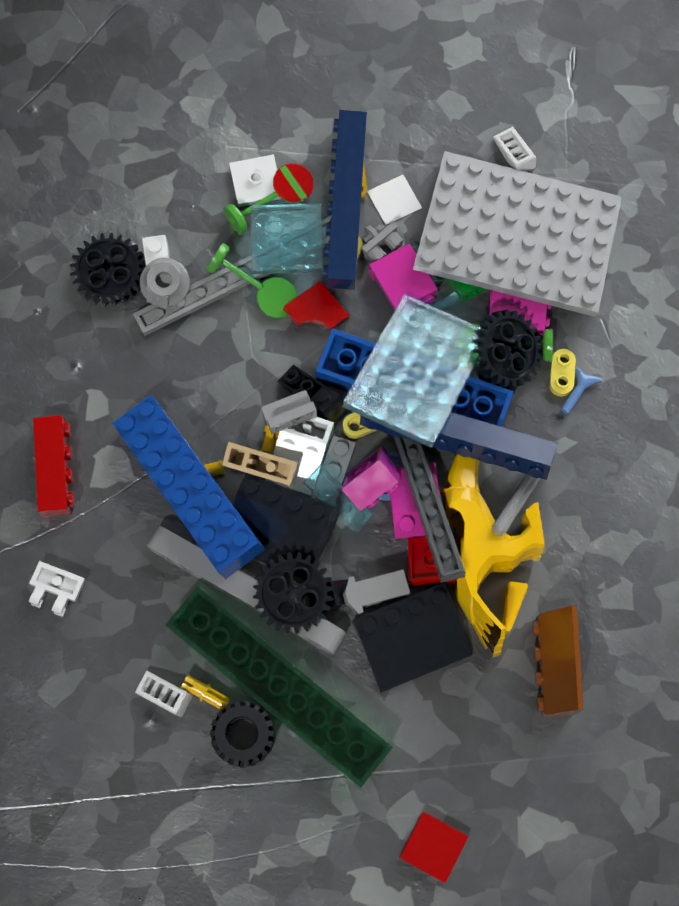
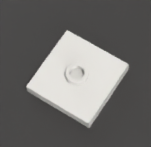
(253, 179)

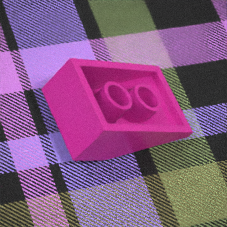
(403, 509)

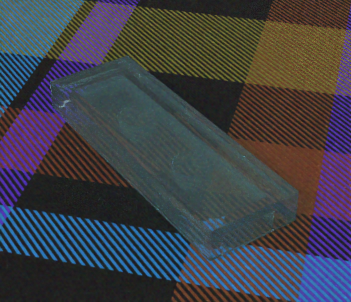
(330, 491)

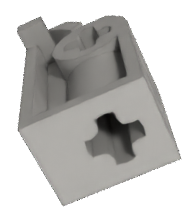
(376, 591)

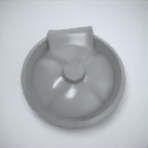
(164, 282)

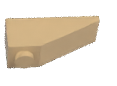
(259, 463)

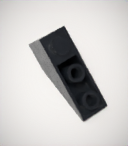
(326, 401)

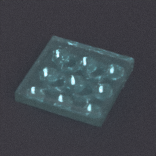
(286, 238)

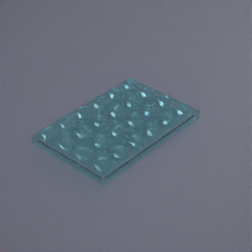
(415, 371)

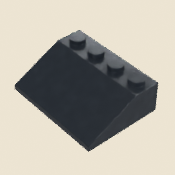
(284, 520)
(412, 637)

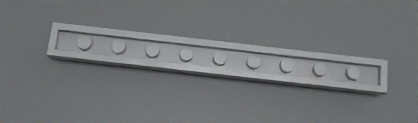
(204, 293)

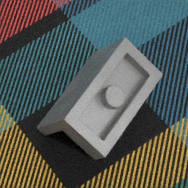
(289, 412)

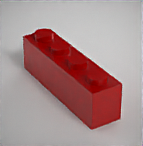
(52, 466)

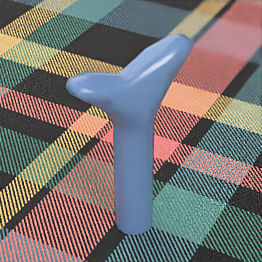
(583, 382)

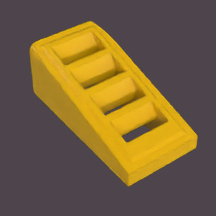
(512, 601)

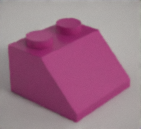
(371, 480)

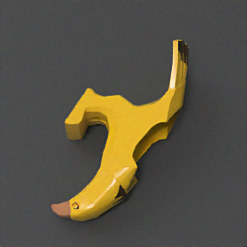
(482, 548)

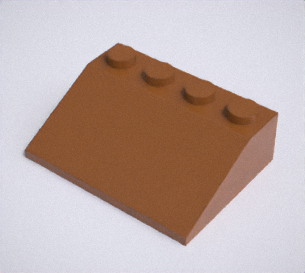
(558, 663)

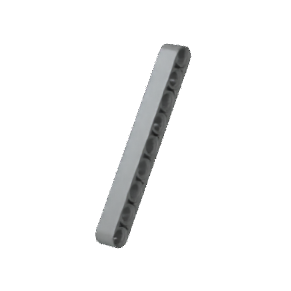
(238, 585)

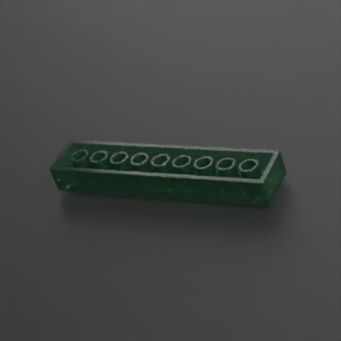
(279, 687)

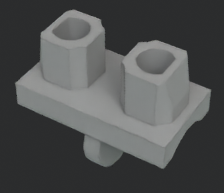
(377, 238)

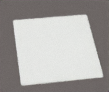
(394, 199)

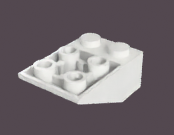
(307, 446)

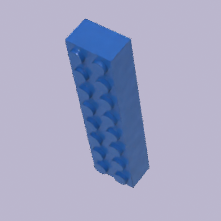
(347, 355)
(188, 487)

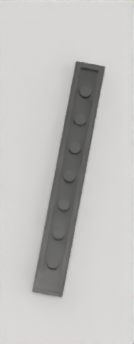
(430, 510)

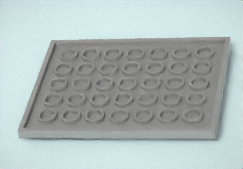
(519, 234)

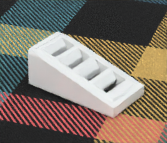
(524, 162)
(181, 702)

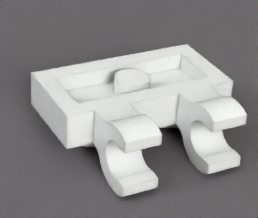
(58, 582)

